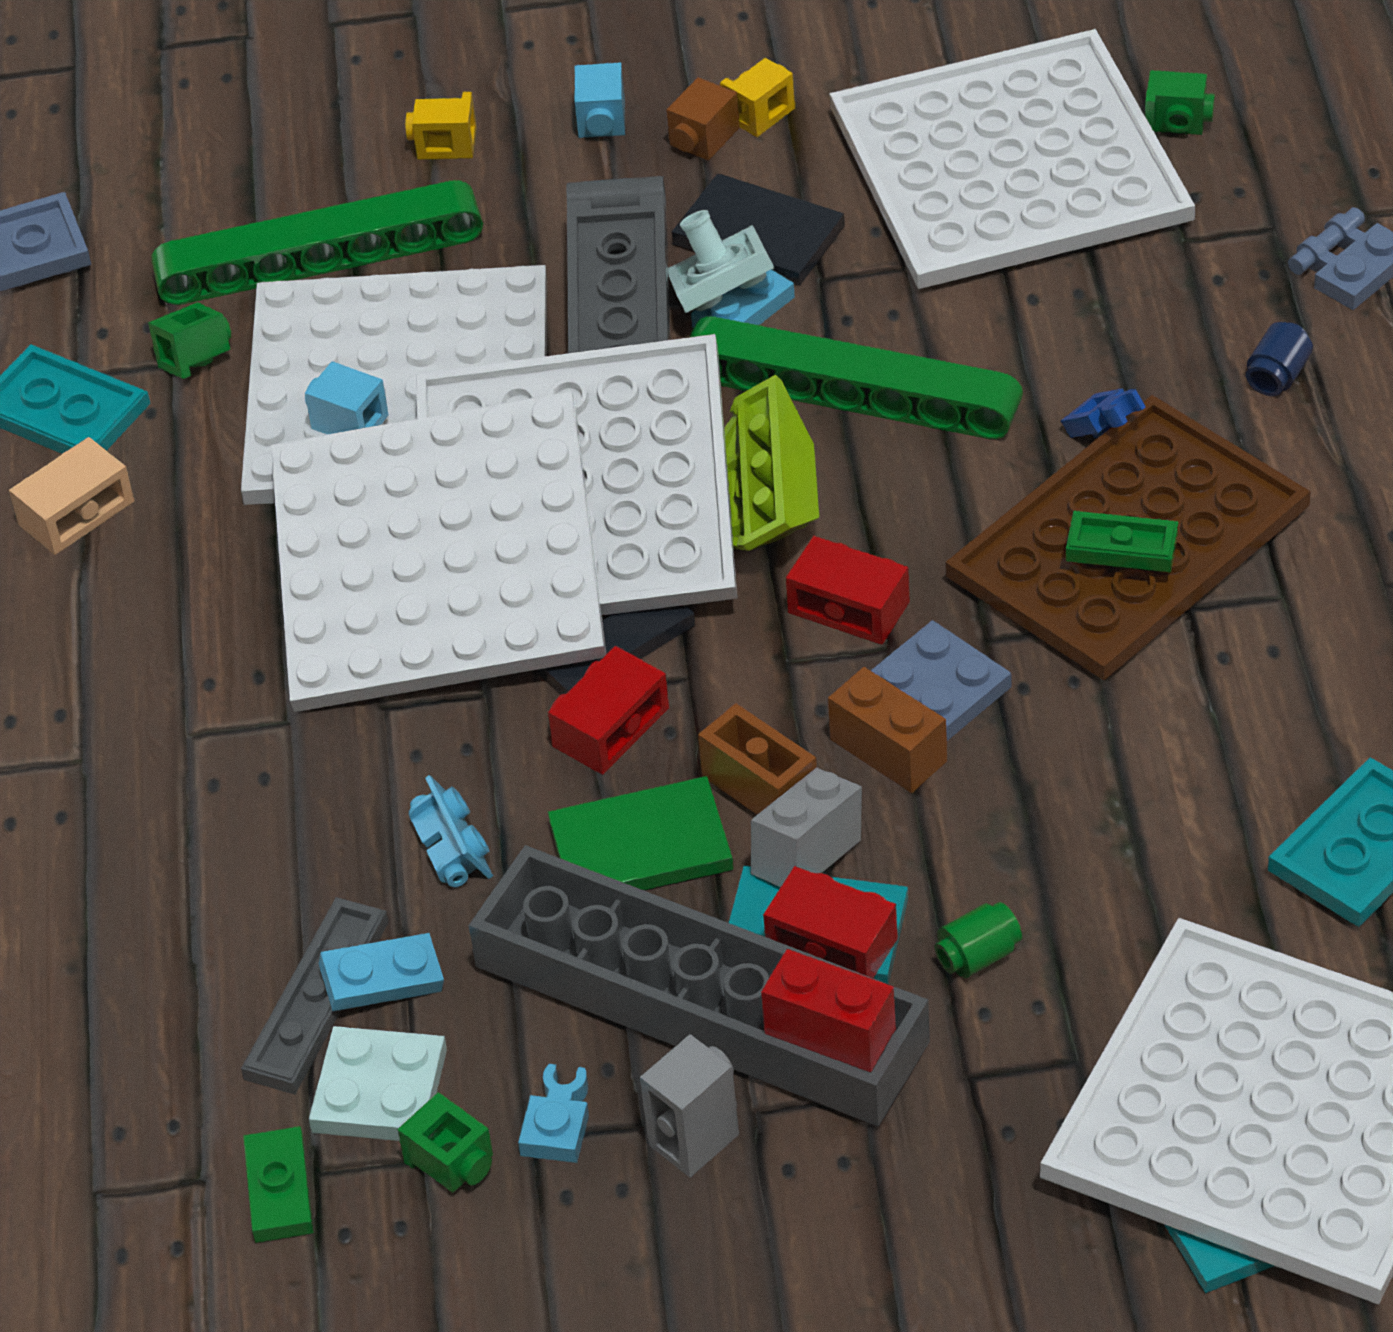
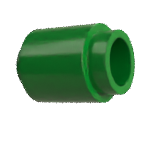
(977, 939)

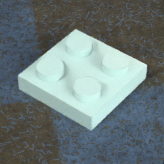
(375, 1081)

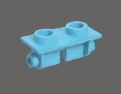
(462, 846)

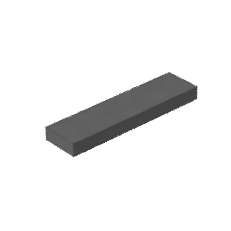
(304, 1010)

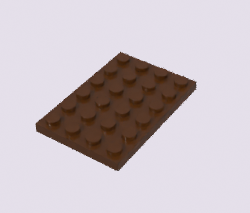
(1150, 469)

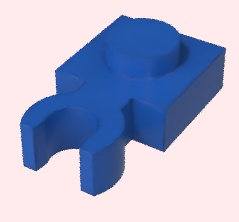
(1102, 412)

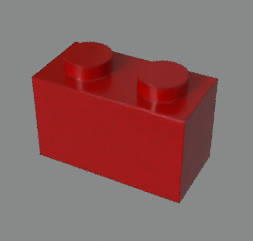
(848, 589)
(608, 709)
(832, 921)
(828, 1010)

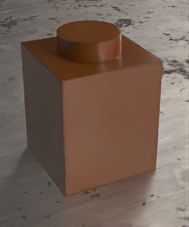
(703, 118)

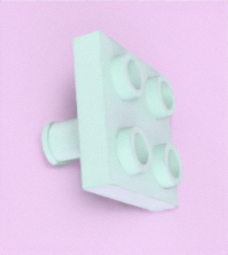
(716, 263)

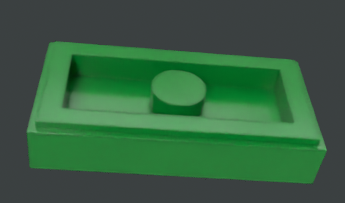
(1122, 541)
(278, 1184)

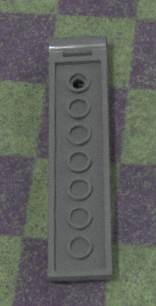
(617, 263)

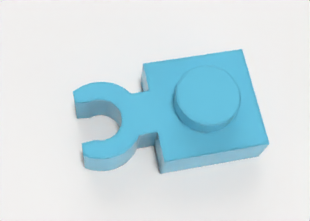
(557, 1122)

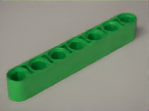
(316, 242)
(866, 378)

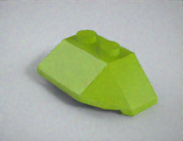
(769, 467)

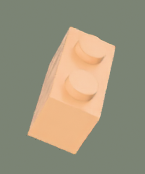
(71, 495)

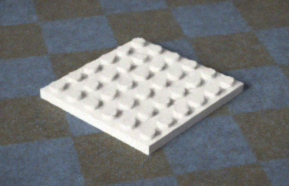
(1010, 158)
(382, 328)
(648, 460)
(435, 552)
(1246, 1110)

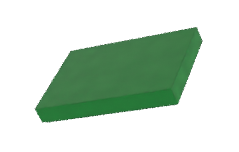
(646, 835)

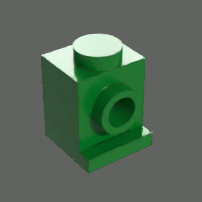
(1178, 102)
(189, 338)
(446, 1143)

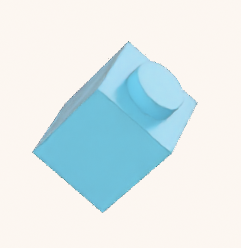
(599, 100)
(345, 400)

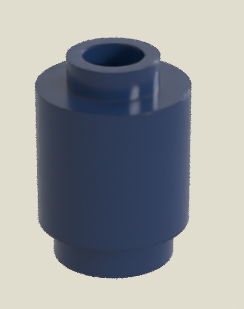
(1278, 358)

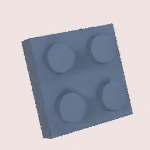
(39, 241)
(945, 675)

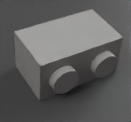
(806, 827)
(690, 1104)

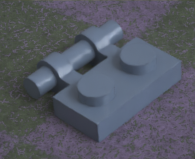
(1358, 269)

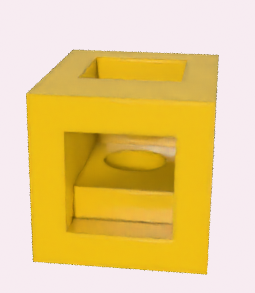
(763, 95)
(443, 127)

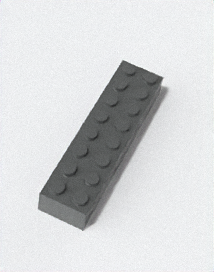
(672, 977)

